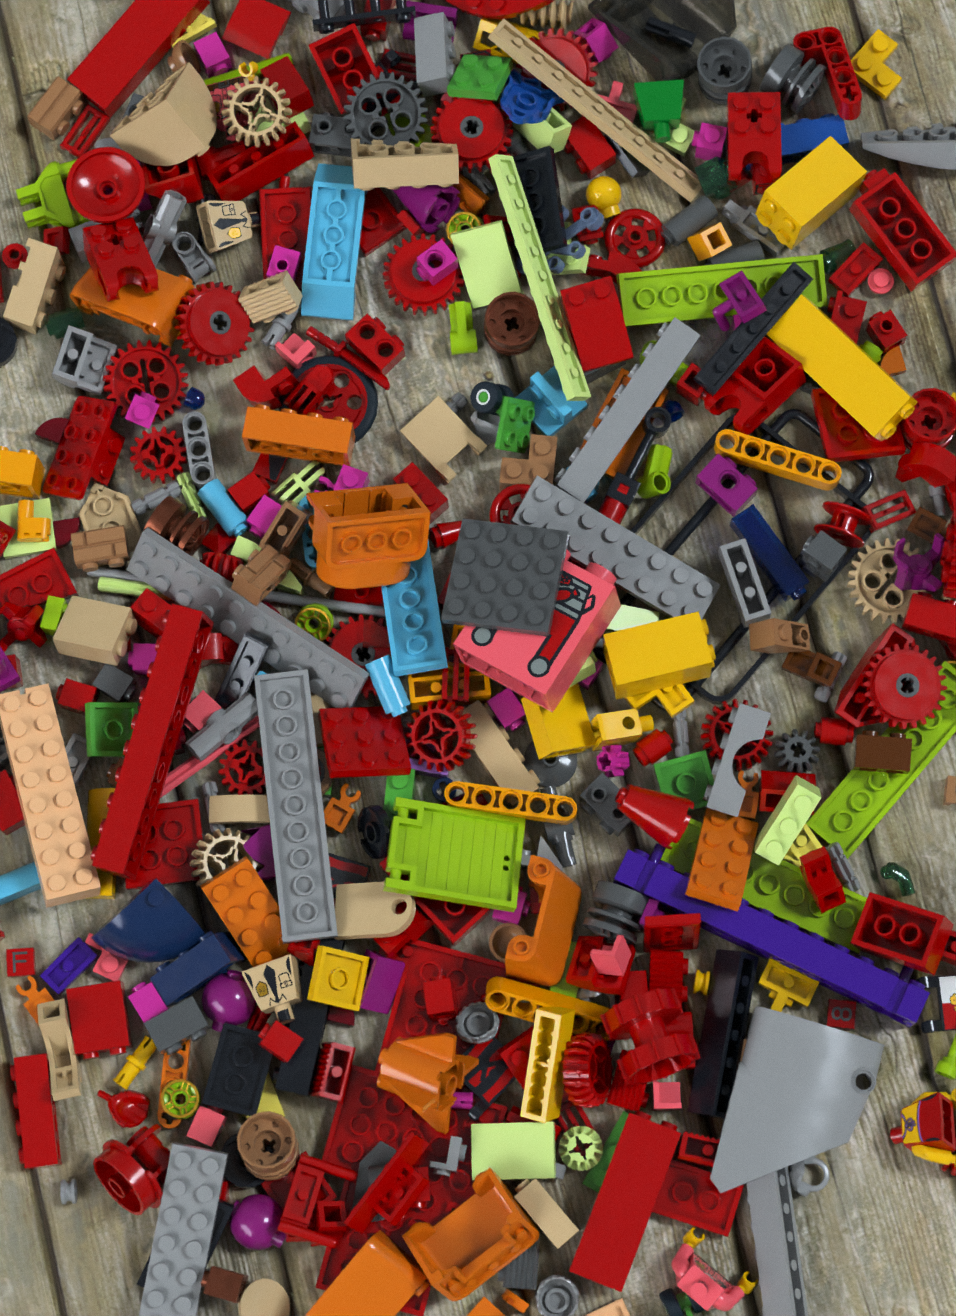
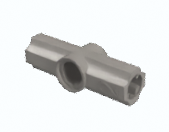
(162, 225)
(223, 727)

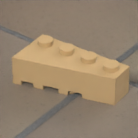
(403, 165)

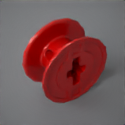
(844, 523)

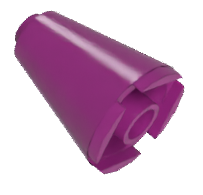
(429, 204)

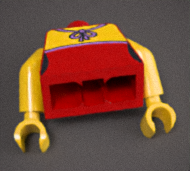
(929, 1127)

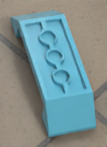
(332, 244)

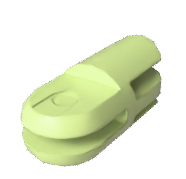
(299, 484)

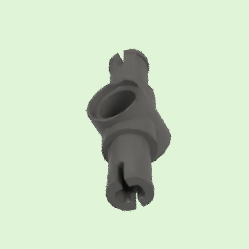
(560, 834)

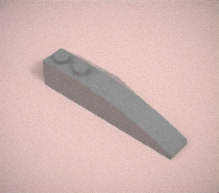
(920, 147)

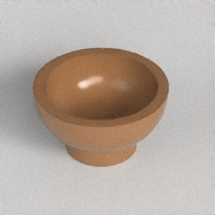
(181, 55)
(501, 937)

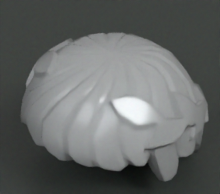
(477, 1023)
(557, 1296)

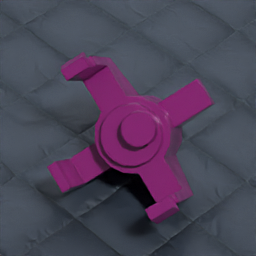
(915, 571)

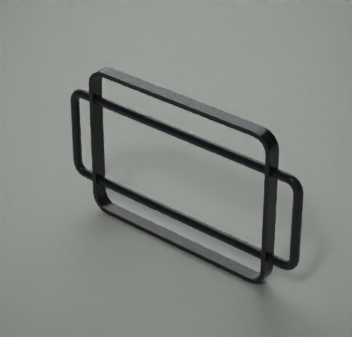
(769, 434)

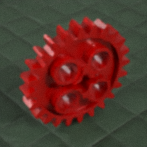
(169, 378)
(948, 560)

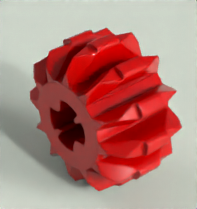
(221, 563)

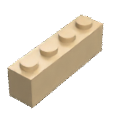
(496, 755)

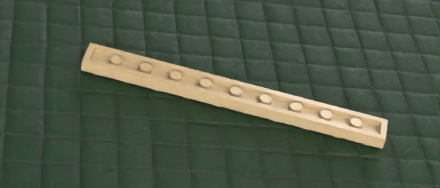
(596, 109)

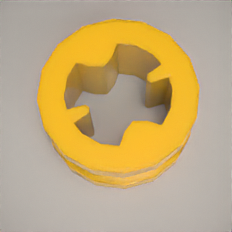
(701, 982)

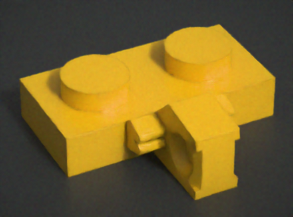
(787, 985)

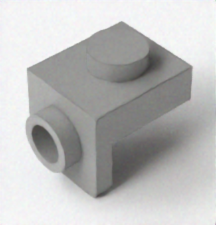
(455, 1154)

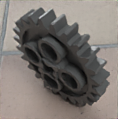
(408, 107)

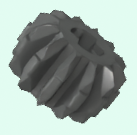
(806, 749)

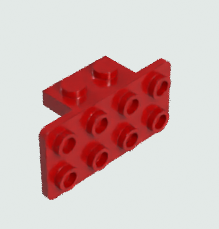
(86, 449)

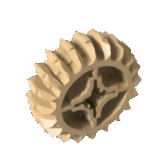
(267, 116)
(215, 861)

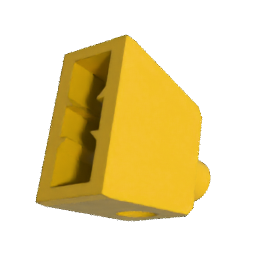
(619, 727)

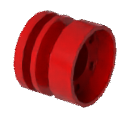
(935, 410)

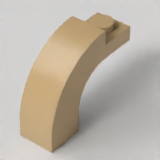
(58, 1039)

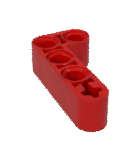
(829, 49)

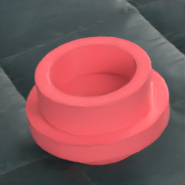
(880, 281)

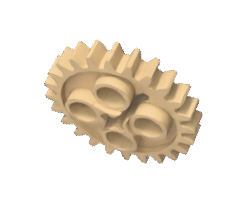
(872, 566)

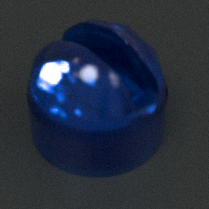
(194, 399)
(675, 410)

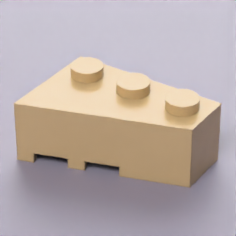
(35, 287)

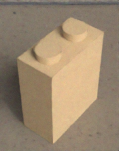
(95, 630)
(545, 1212)

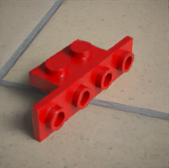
(394, 1187)

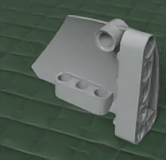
(791, 1096)

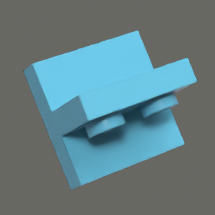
(551, 405)

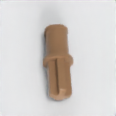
(310, 578)

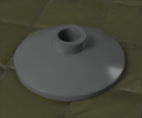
(550, 774)

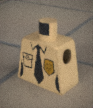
(225, 223)
(276, 986)

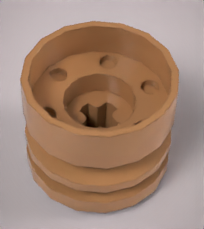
(273, 1131)

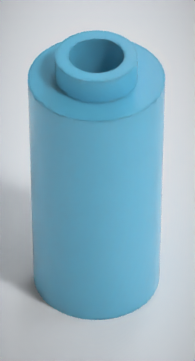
(223, 508)
(387, 686)

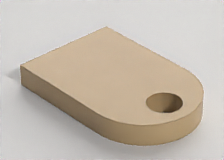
(369, 912)

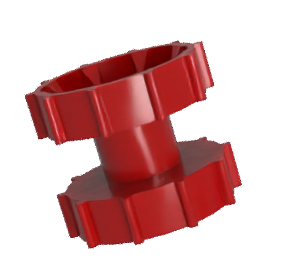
(645, 1021)

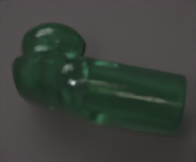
(899, 874)

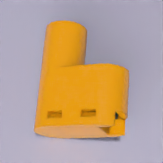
(31, 528)

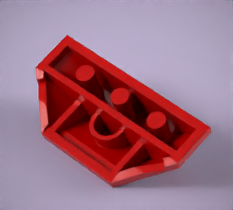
(850, 702)

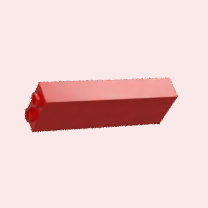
(132, 50)
(625, 1200)

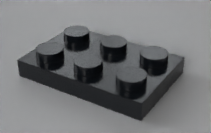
(237, 1071)

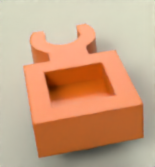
(750, 802)
(338, 812)
(35, 997)

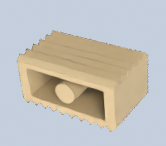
(270, 297)

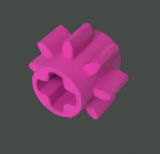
(613, 761)

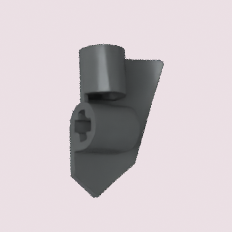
(370, 1169)

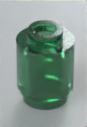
(59, 321)

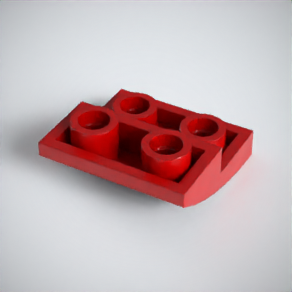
(256, 26)

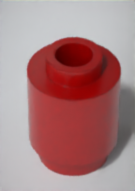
(834, 731)
(653, 747)

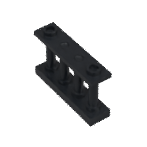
(327, 24)

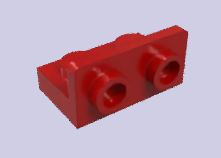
(847, 314)

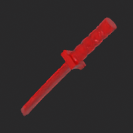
(341, 350)

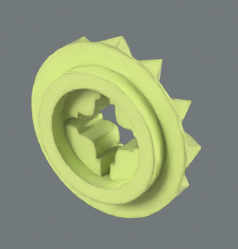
(575, 1160)

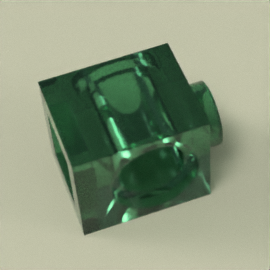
(714, 178)

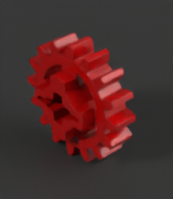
(148, 456)
(236, 766)

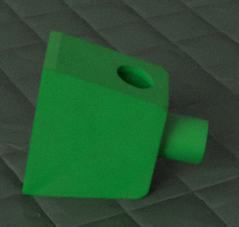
(659, 106)

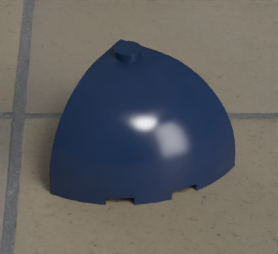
(149, 927)

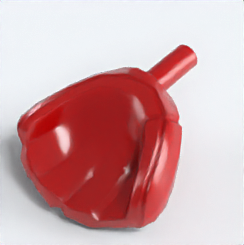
(127, 1107)

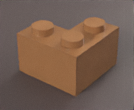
(541, 463)

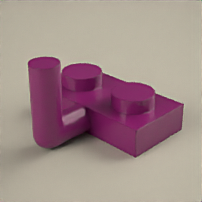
(741, 298)

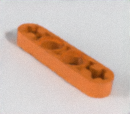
(169, 1075)

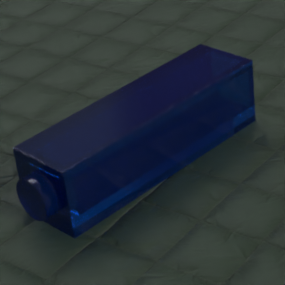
(770, 554)

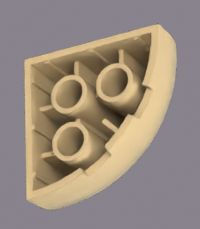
(171, 123)

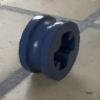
(436, 787)

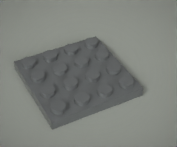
(505, 577)

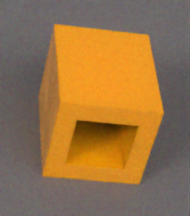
(709, 241)

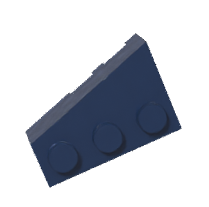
(196, 967)

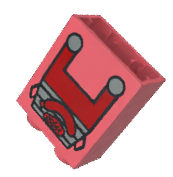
(547, 665)

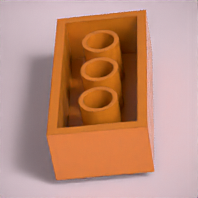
(298, 436)

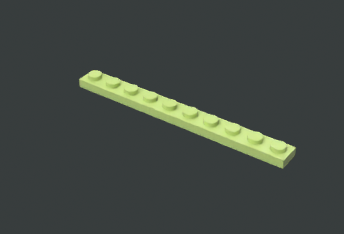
(539, 278)

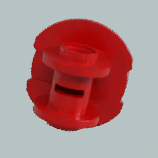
(124, 1176)

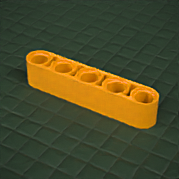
(791, 458)
(524, 798)
(538, 997)

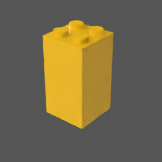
(810, 193)
(658, 655)

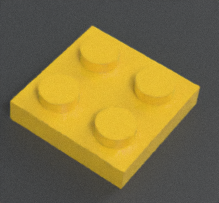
(338, 978)

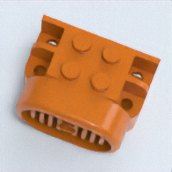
(368, 535)

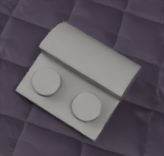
(83, 360)

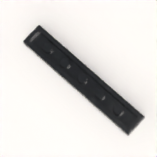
(748, 335)

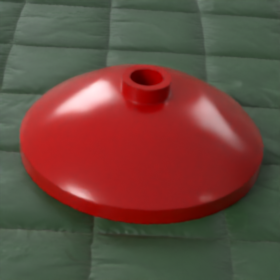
(103, 170)

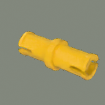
(135, 1063)

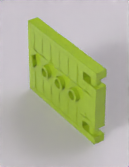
(455, 854)

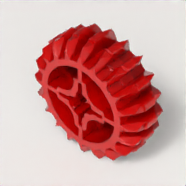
(437, 725)
(726, 727)
(587, 1069)

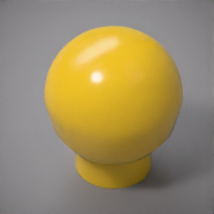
(605, 194)

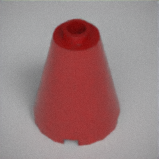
(655, 812)

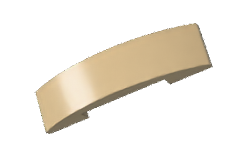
(238, 809)

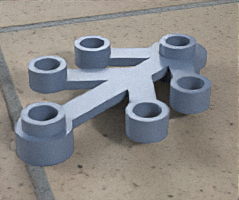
(590, 219)

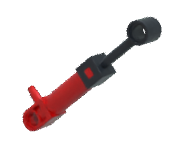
(624, 486)

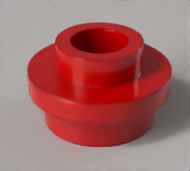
(14, 263)

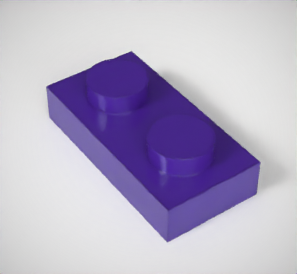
(69, 966)

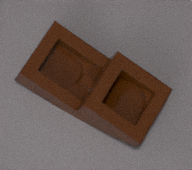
(812, 667)

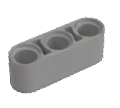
(196, 439)

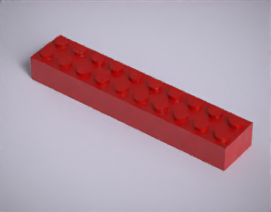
(152, 742)

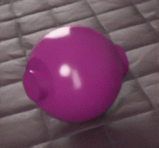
(228, 1000)
(257, 1222)

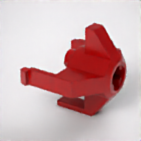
(22, 625)

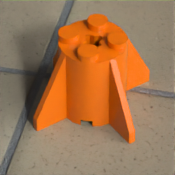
(425, 1074)

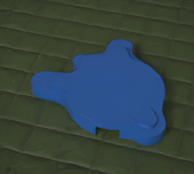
(526, 99)

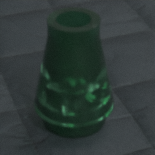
(836, 255)

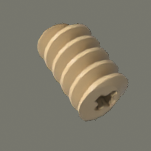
(553, 12)

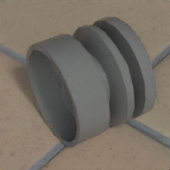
(725, 57)
(797, 81)
(617, 910)

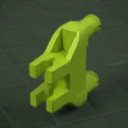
(53, 196)

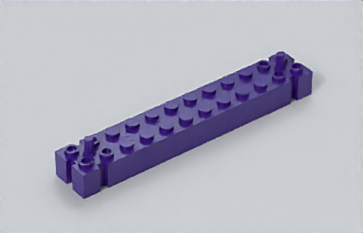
(763, 935)

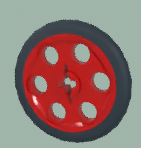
(359, 386)

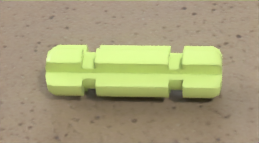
(190, 493)

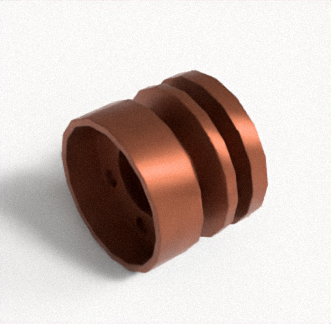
(509, 309)
(182, 531)

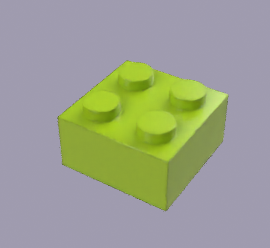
(53, 614)

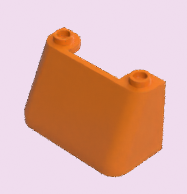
(149, 311)
(544, 955)
(472, 1239)
(373, 1282)

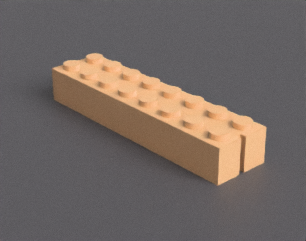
(47, 796)

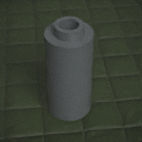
(689, 221)
(746, 252)

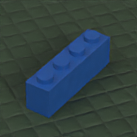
(807, 134)

